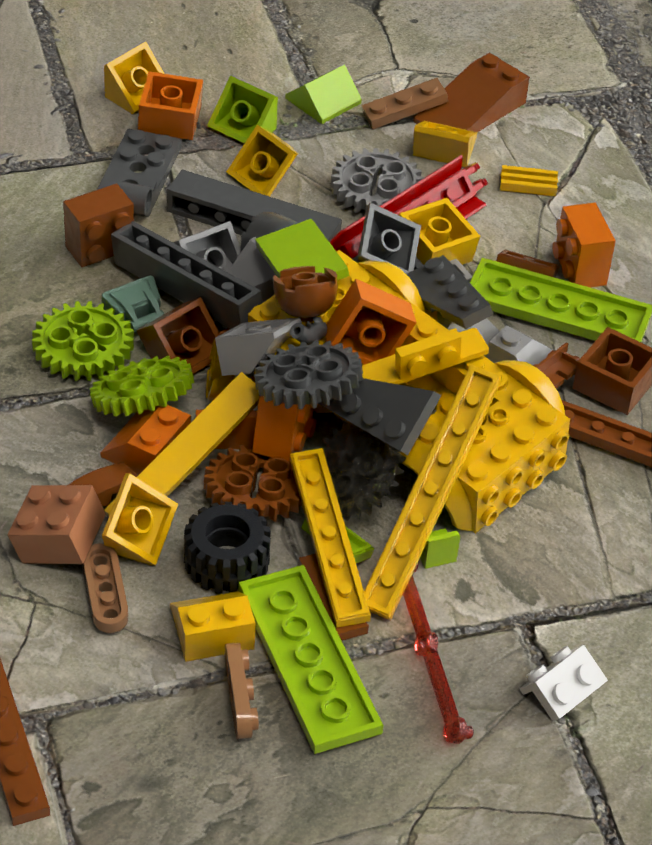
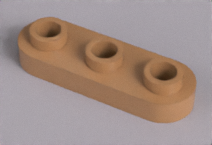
(110, 607)
(240, 691)

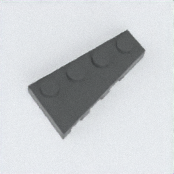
(450, 293)
(387, 411)

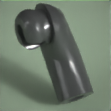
(310, 332)

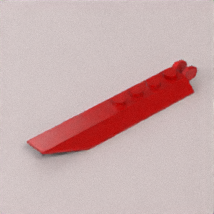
(445, 182)

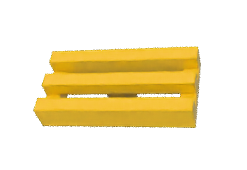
(529, 180)

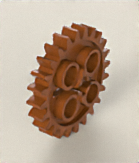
(235, 478)

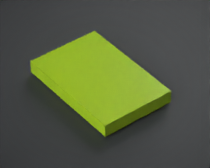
(300, 246)

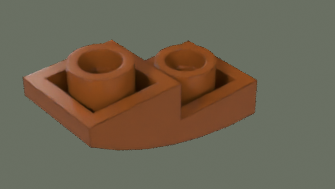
(105, 480)

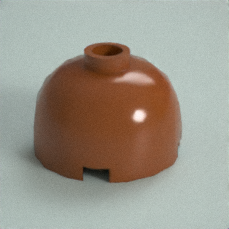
(305, 292)

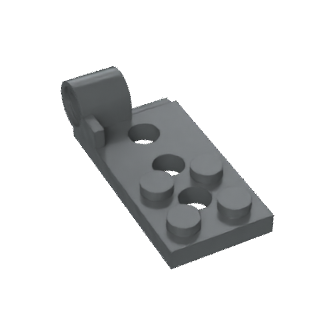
(145, 186)

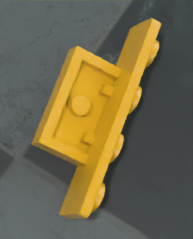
(427, 356)

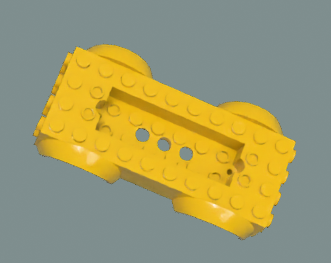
(520, 435)

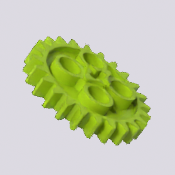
(82, 340)
(142, 386)

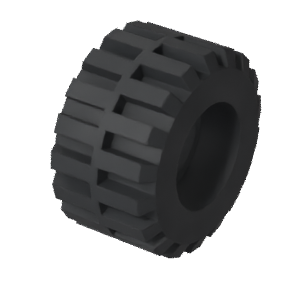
(221, 527)

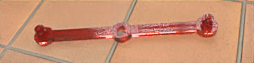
(426, 645)

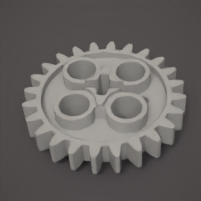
(357, 177)

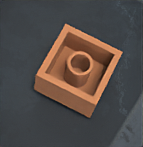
(57, 524)

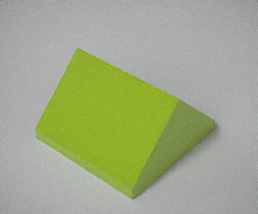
(326, 95)
(242, 109)

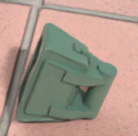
(136, 300)

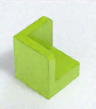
(440, 548)

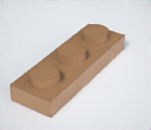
(405, 103)

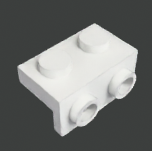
(564, 681)

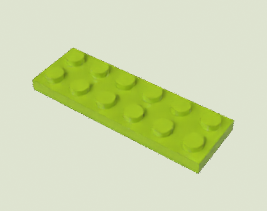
(558, 302)
(311, 660)

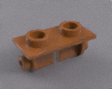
(558, 365)

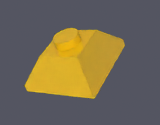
(262, 161)

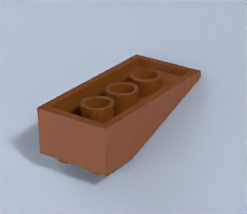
(480, 95)

